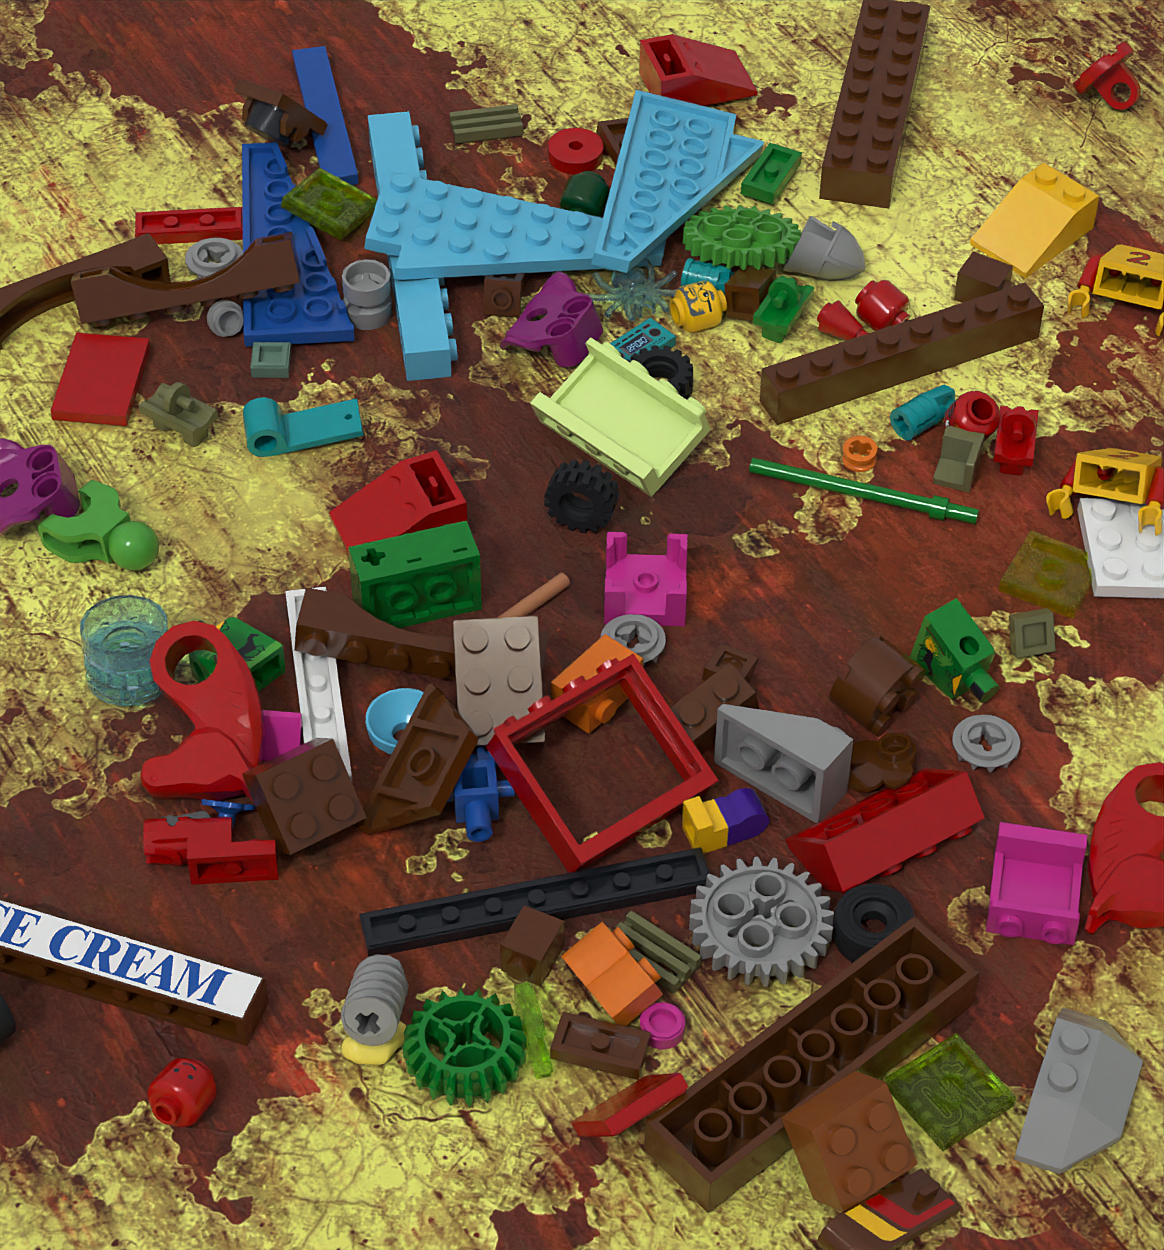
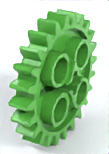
(741, 237)

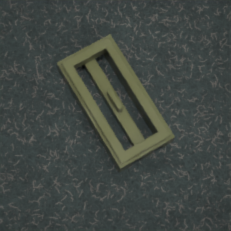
(486, 123)
(660, 948)

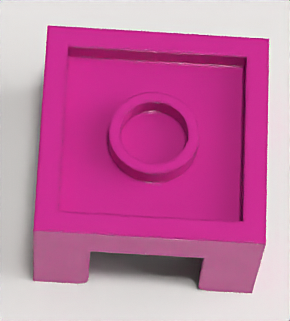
(646, 583)

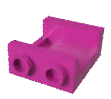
(1036, 883)

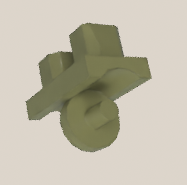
(176, 410)

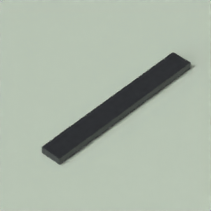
(560, 896)

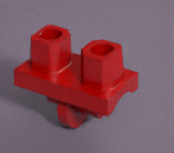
(1015, 439)

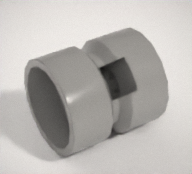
(367, 294)

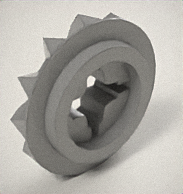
(216, 249)
(649, 632)
(996, 731)

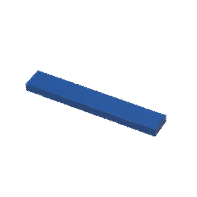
(321, 98)

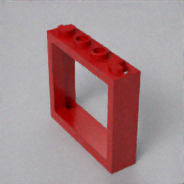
(661, 722)

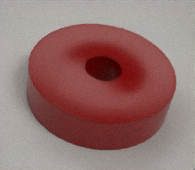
(575, 150)

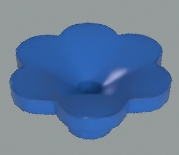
(227, 809)

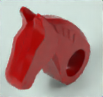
(225, 718)
(1128, 854)

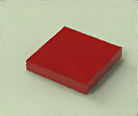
(630, 1105)

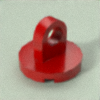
(1105, 75)

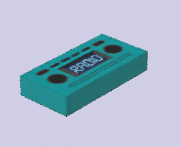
(643, 336)

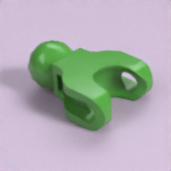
(100, 532)

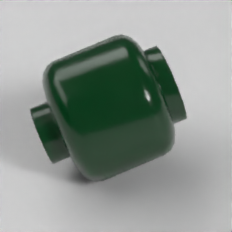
(585, 193)

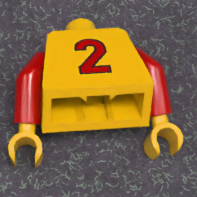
(1123, 275)
(1115, 476)

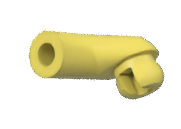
(373, 1055)

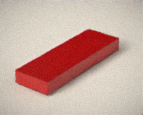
(190, 224)

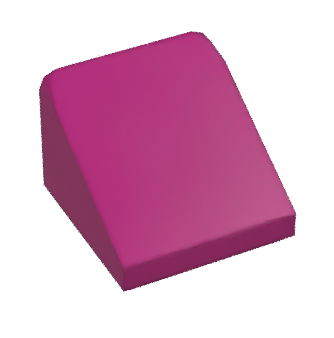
(282, 733)

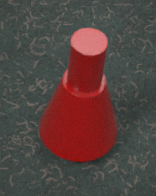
(839, 322)

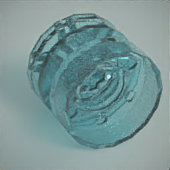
(118, 646)

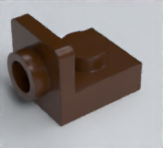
(503, 294)

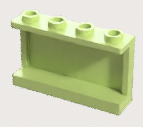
(624, 417)

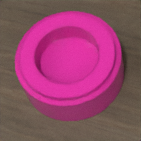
(665, 1023)

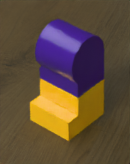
(723, 820)

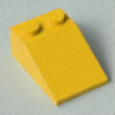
(1037, 220)

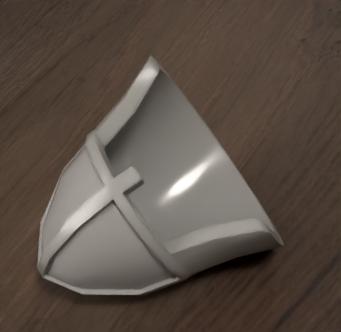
(826, 252)

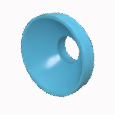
(390, 714)

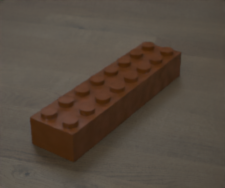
(875, 103)
(857, 1021)

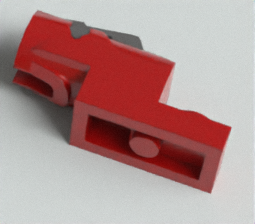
(208, 849)

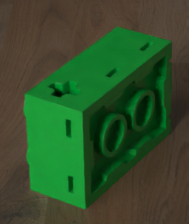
(418, 575)

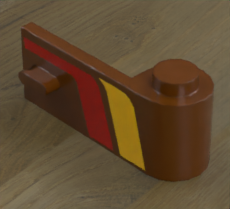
(890, 1216)

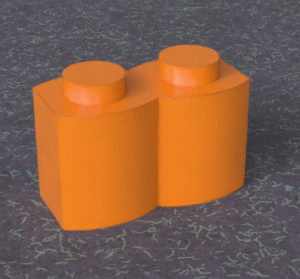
(613, 974)

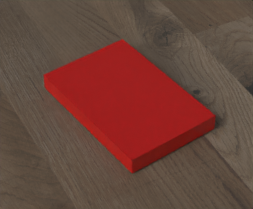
(100, 379)

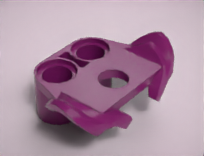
(565, 328)
(42, 481)

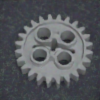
(761, 921)

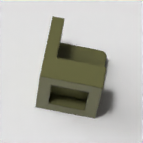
(959, 459)

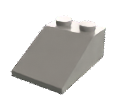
(785, 756)

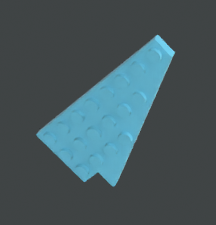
(666, 171)
(469, 232)

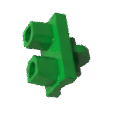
(782, 307)

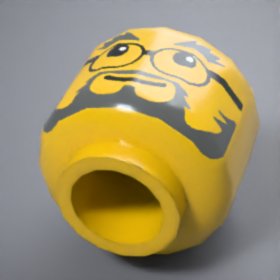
(697, 306)

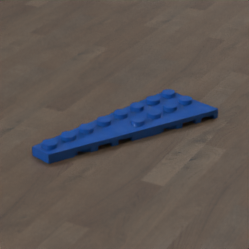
(314, 307)

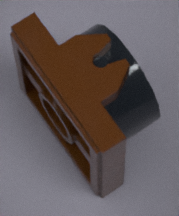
(276, 115)

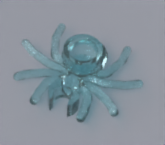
(634, 290)

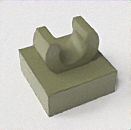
(1032, 632)

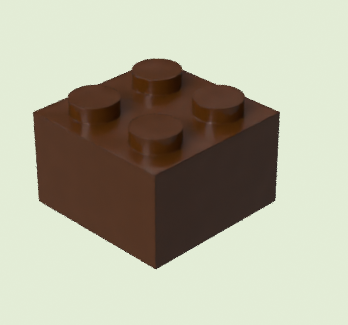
(304, 795)

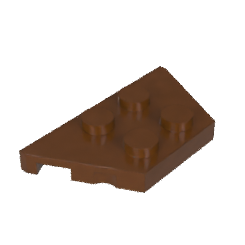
(421, 766)

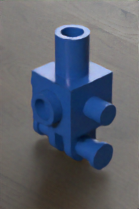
(478, 794)

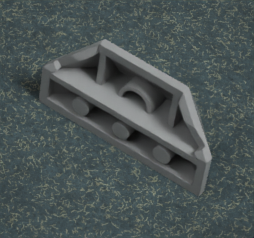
(1078, 1094)

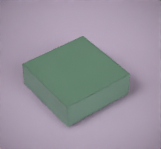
(271, 360)

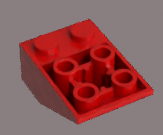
(693, 71)
(402, 500)

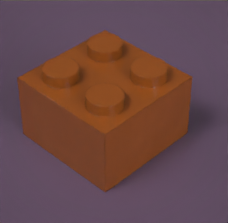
(849, 1141)

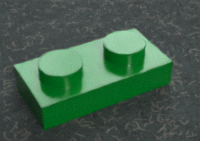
(771, 173)

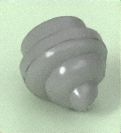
(225, 318)

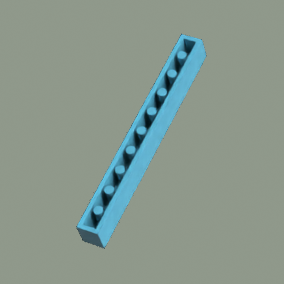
(417, 301)

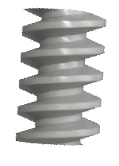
(375, 1000)

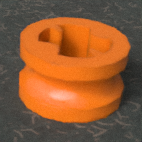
(863, 446)

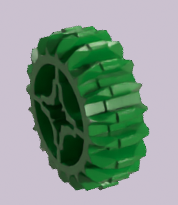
(470, 1061)

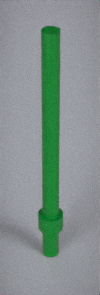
(937, 508)

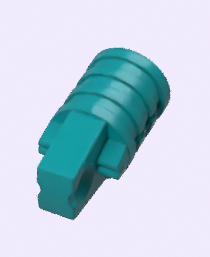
(699, 271)
(921, 412)

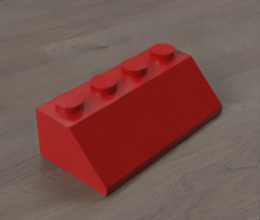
(888, 829)

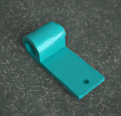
(273, 433)

